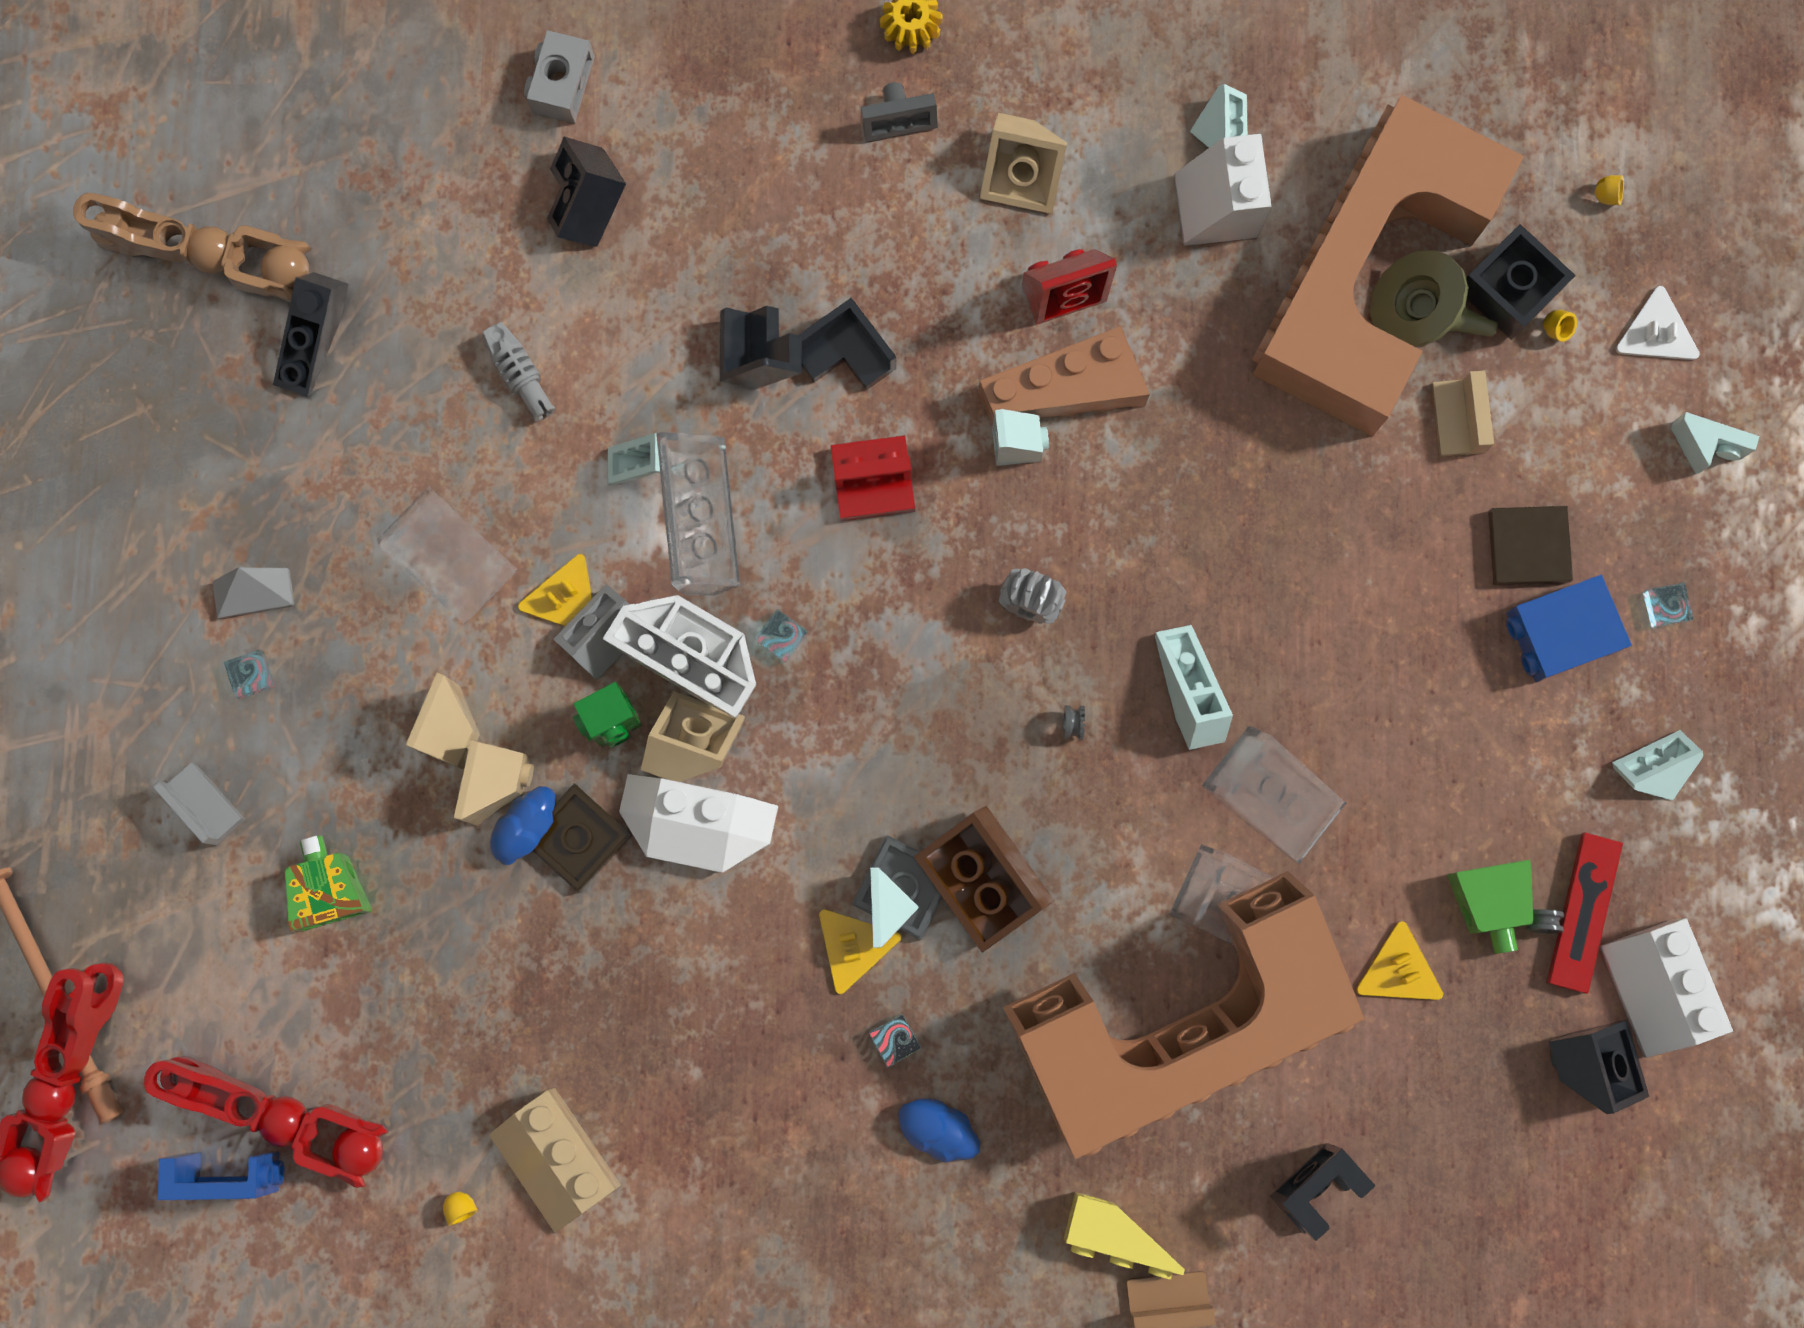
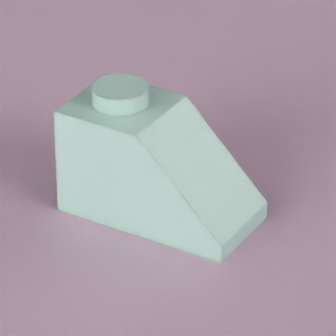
(1018, 437)

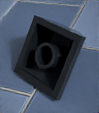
(1601, 1066)

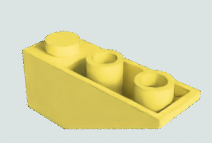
(1106, 1229)

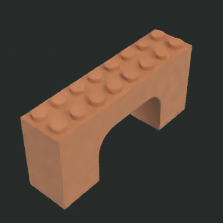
(1409, 169)
(1282, 1003)

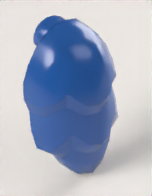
(523, 825)
(938, 1130)

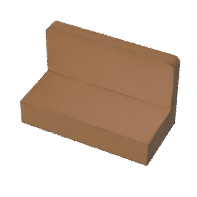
(1170, 1302)

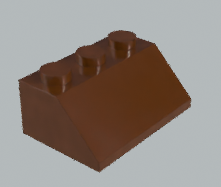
(984, 878)

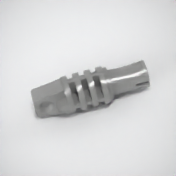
(517, 369)

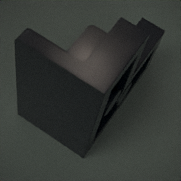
(586, 194)
(847, 338)
(753, 351)

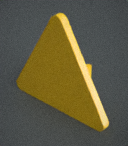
(562, 594)
(850, 948)
(1400, 970)

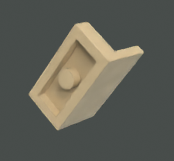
(1463, 415)

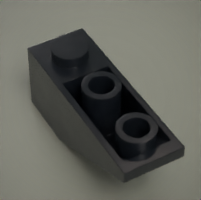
(309, 331)

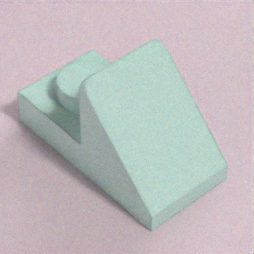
(1703, 437)

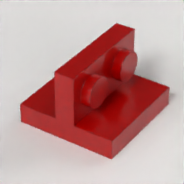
(873, 478)

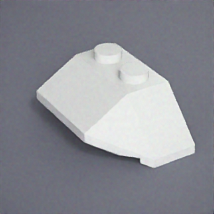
(687, 650)
(695, 822)

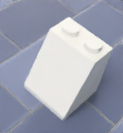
(1224, 192)

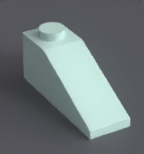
(1193, 688)

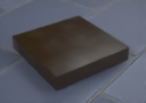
(1530, 545)
(580, 838)

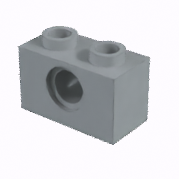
(562, 97)

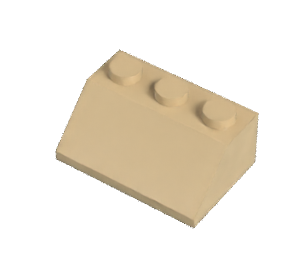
(554, 1159)

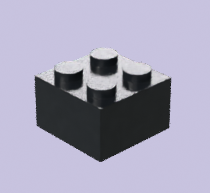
(1517, 281)

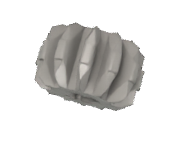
(1032, 596)

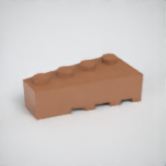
(1072, 380)

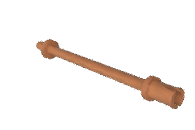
(94, 1081)

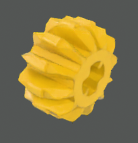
(920, 29)

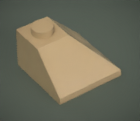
(1023, 164)
(444, 724)
(689, 739)
(491, 781)

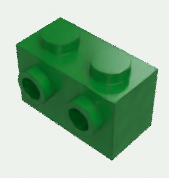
(606, 716)

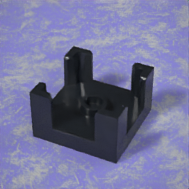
(1313, 1180)

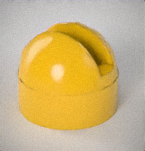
(1610, 190)
(1560, 325)
(458, 1208)

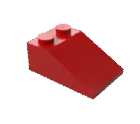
(1068, 284)

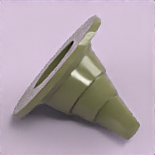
(1425, 299)

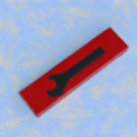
(1584, 913)

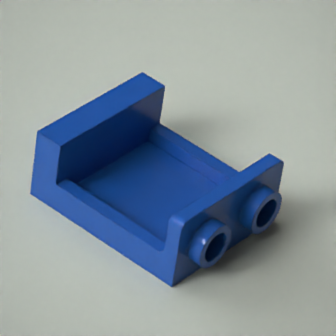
(1567, 628)
(181, 1178)

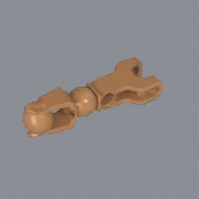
(208, 249)

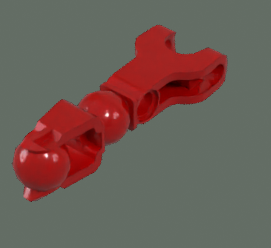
(69, 1029)
(279, 1120)

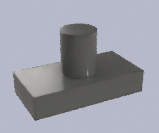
(898, 114)

